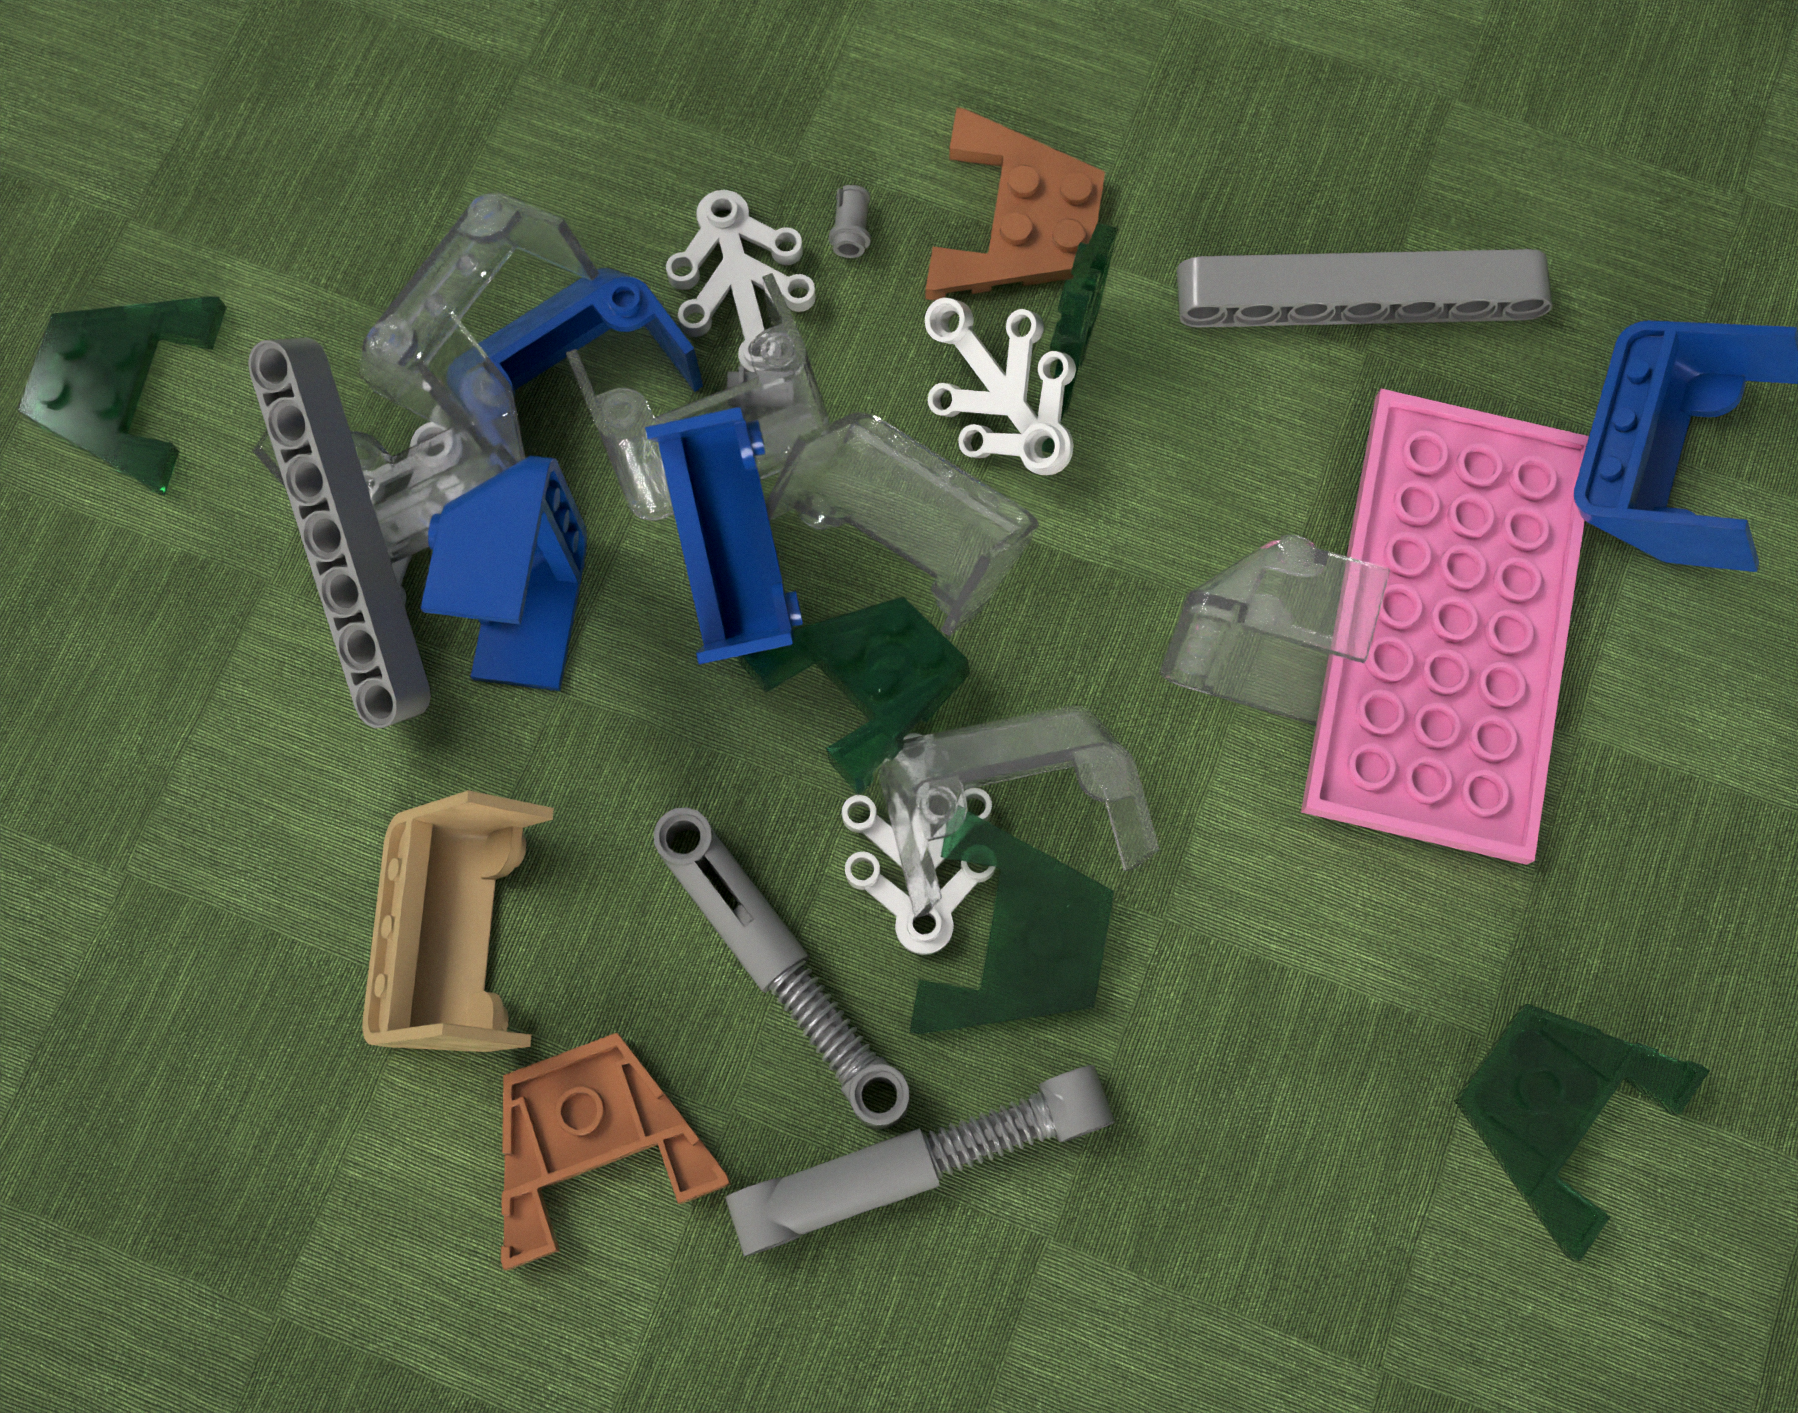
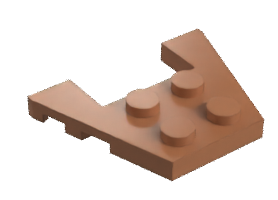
(1040, 214)
(578, 1117)

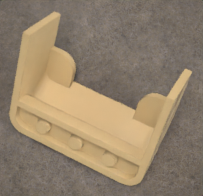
(437, 924)

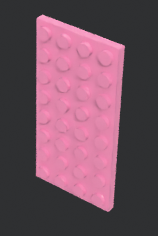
(1467, 655)

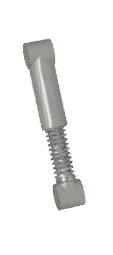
(776, 961)
(912, 1163)

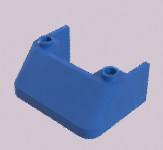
(578, 317)
(1650, 392)
(726, 533)
(515, 564)

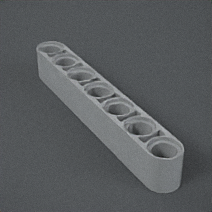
(1363, 288)
(339, 530)

